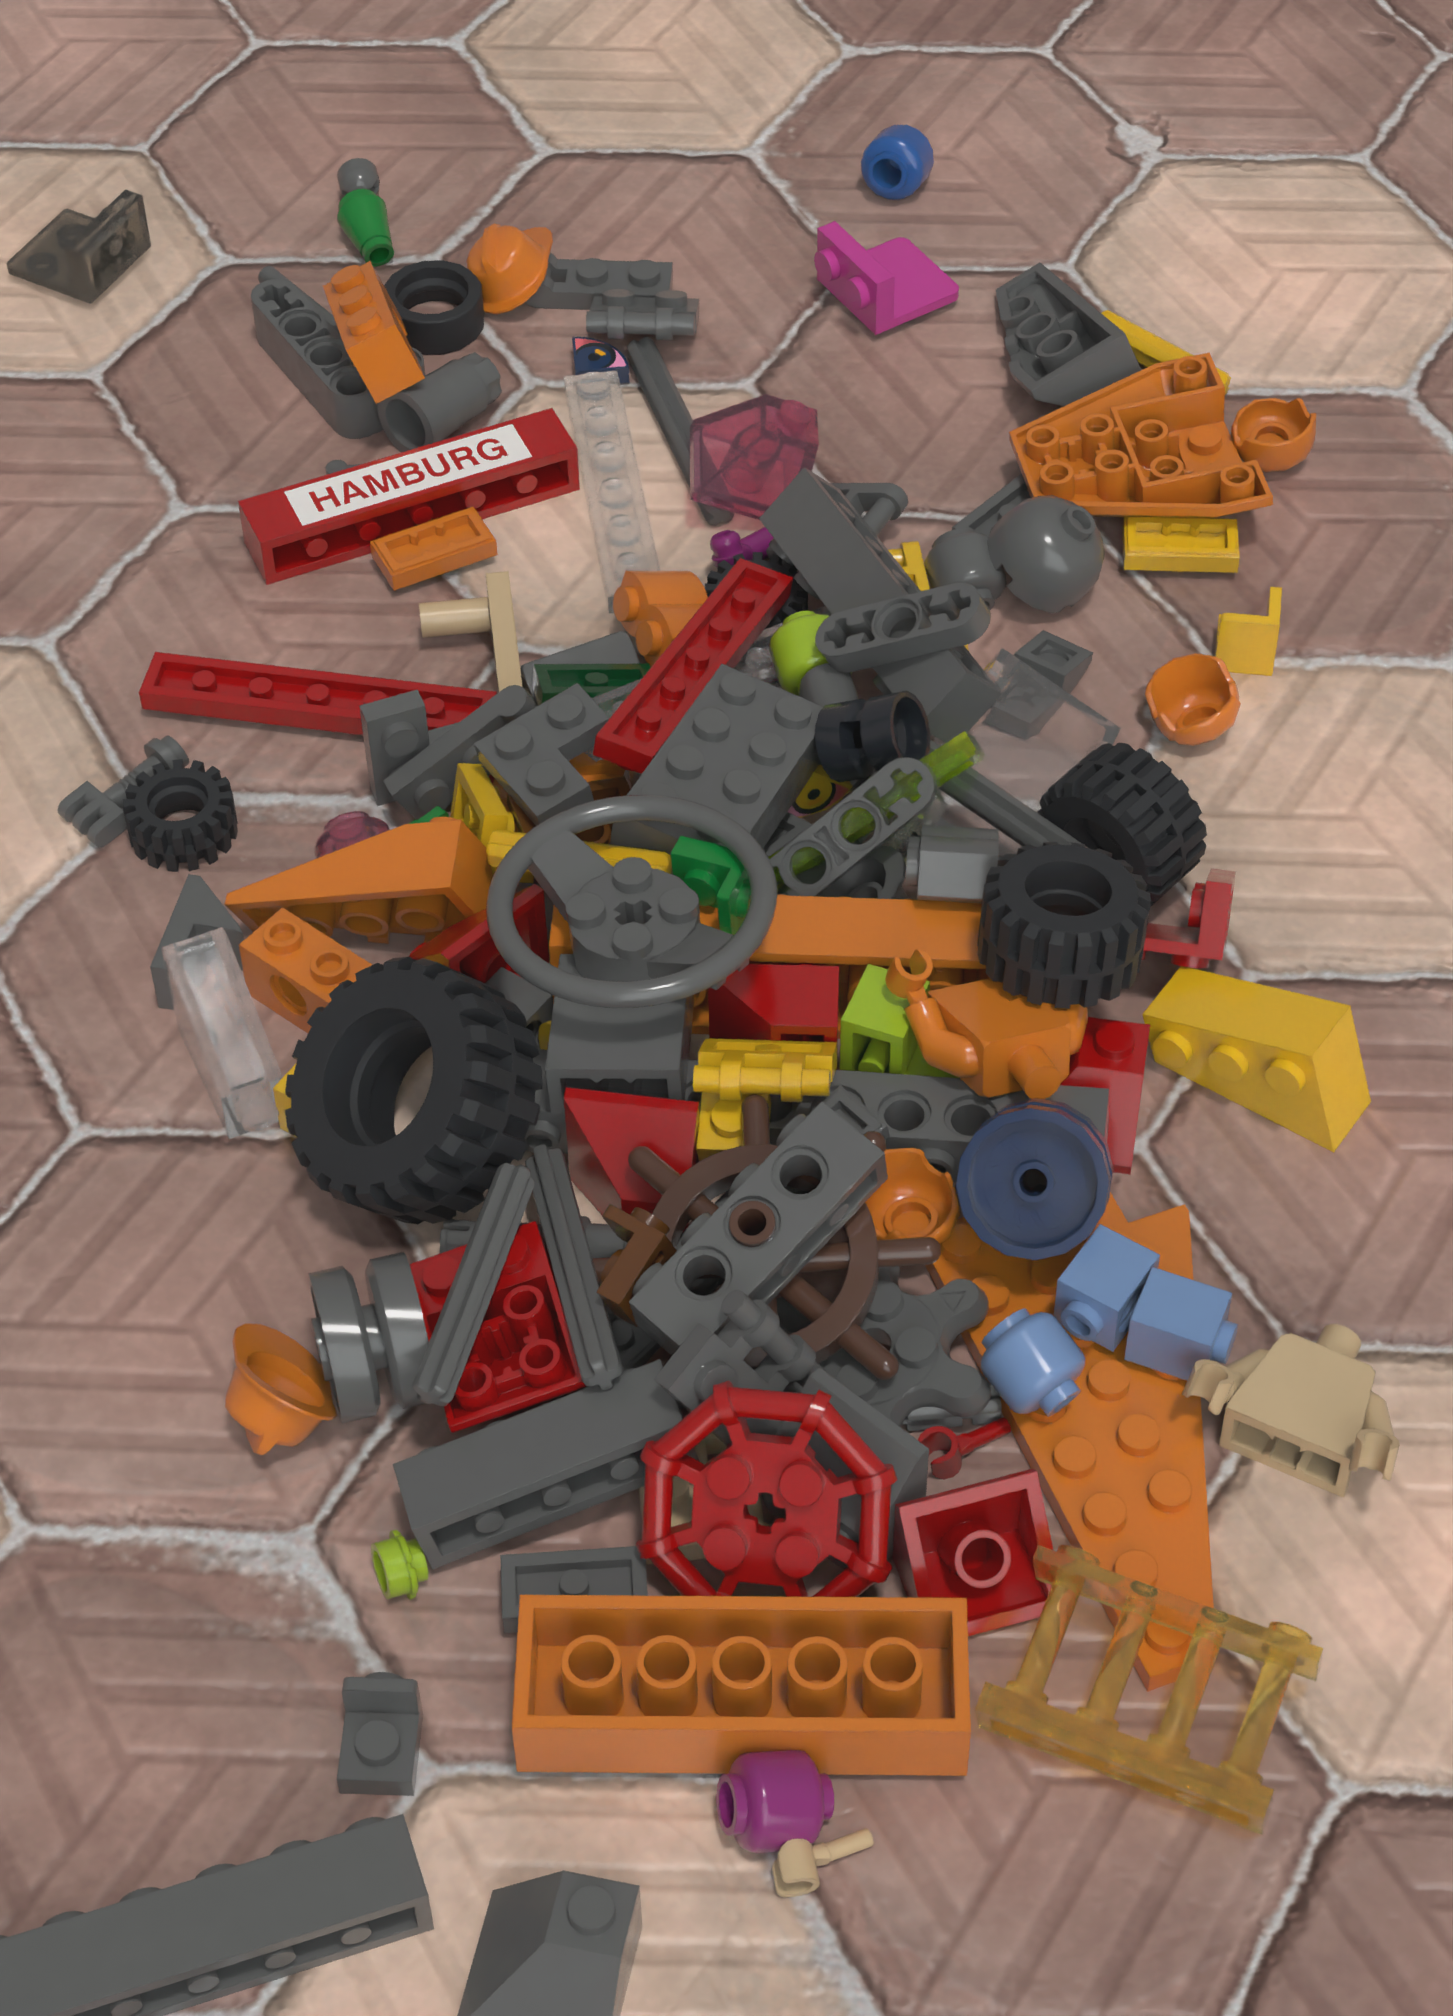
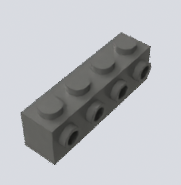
(535, 1466)

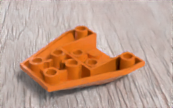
(1144, 448)

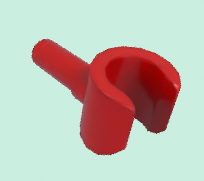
(957, 1446)

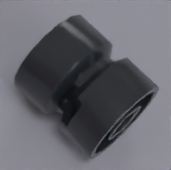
(863, 735)

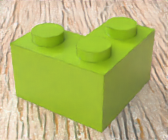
(878, 1033)

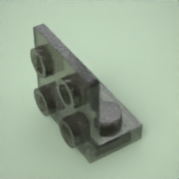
(83, 252)

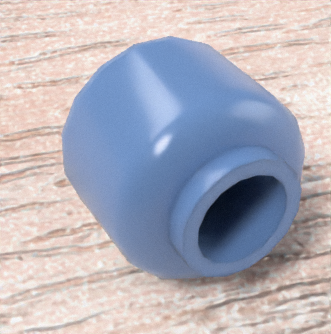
(1032, 1362)

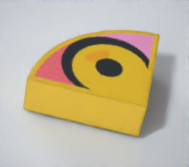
(819, 794)

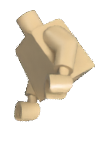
(1302, 1408)

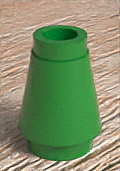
(366, 224)

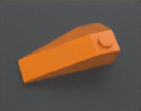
(395, 882)

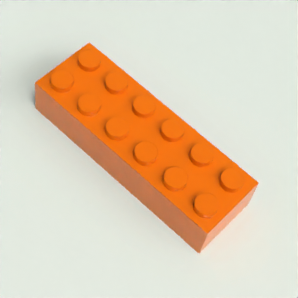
(726, 1676)

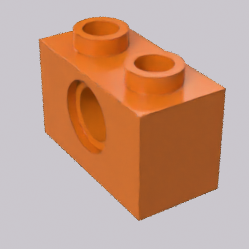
(295, 967)

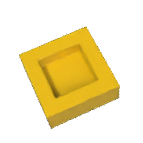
(720, 1124)

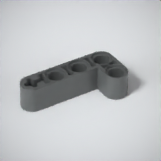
(314, 358)

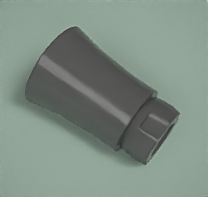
(440, 402)

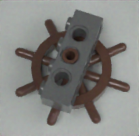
(771, 1235)

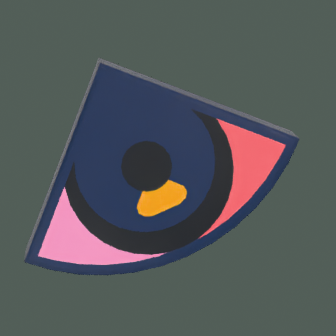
(598, 356)

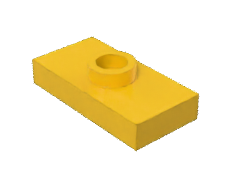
(1180, 544)

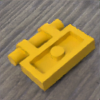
(765, 1067)

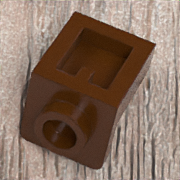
(645, 1247)

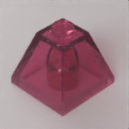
(751, 453)

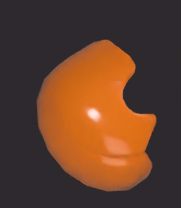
(1274, 433)
(1193, 699)
(914, 1199)

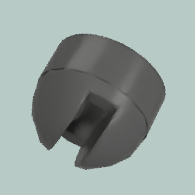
(358, 174)

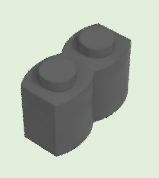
(951, 862)

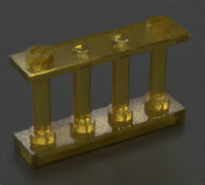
(1162, 1761)

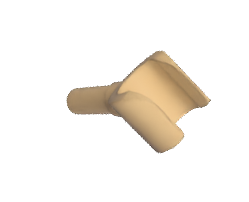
(798, 1859)

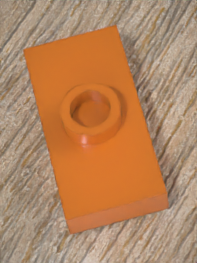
(433, 548)

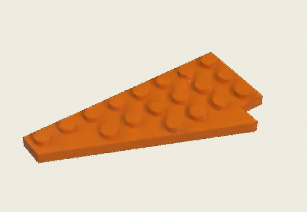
(1123, 1454)

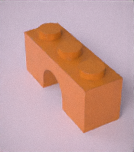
(372, 331)

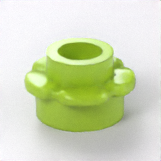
(399, 1565)

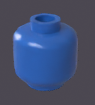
(897, 162)

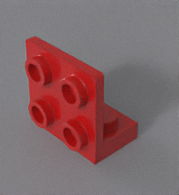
(1208, 911)

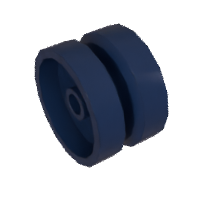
(1043, 1219)

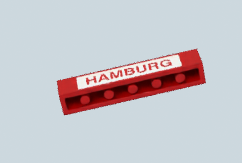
(343, 511)

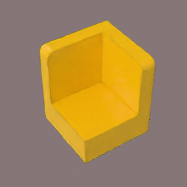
(1250, 641)

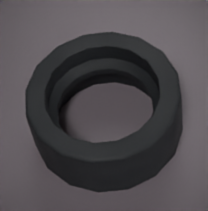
(438, 282)

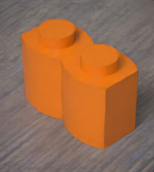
(657, 607)

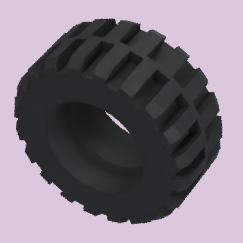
(351, 1079)

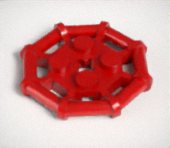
(773, 1465)

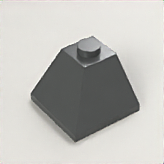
(555, 1948)

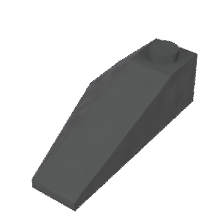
(1059, 340)

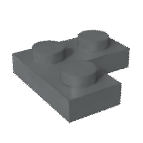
(392, 736)
(535, 751)

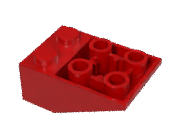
(523, 1341)

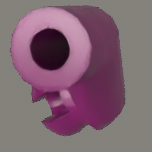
(728, 543)

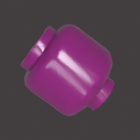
(773, 1799)

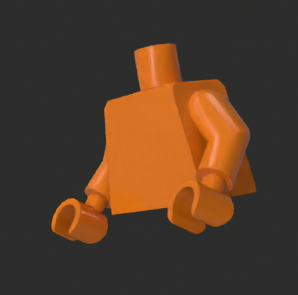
(987, 1034)

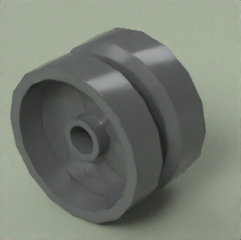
(362, 1339)

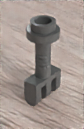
(101, 813)

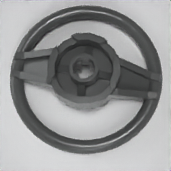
(628, 924)

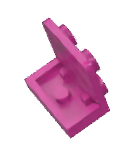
(880, 283)

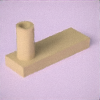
(481, 615)

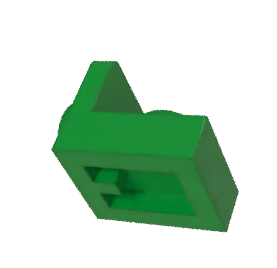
(715, 877)

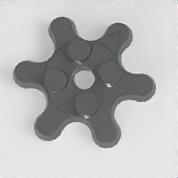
(920, 1339)

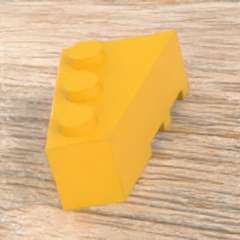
(1264, 1050)

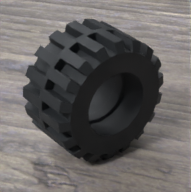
(1133, 810)
(1063, 924)

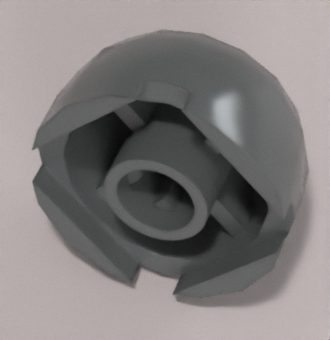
(1048, 552)

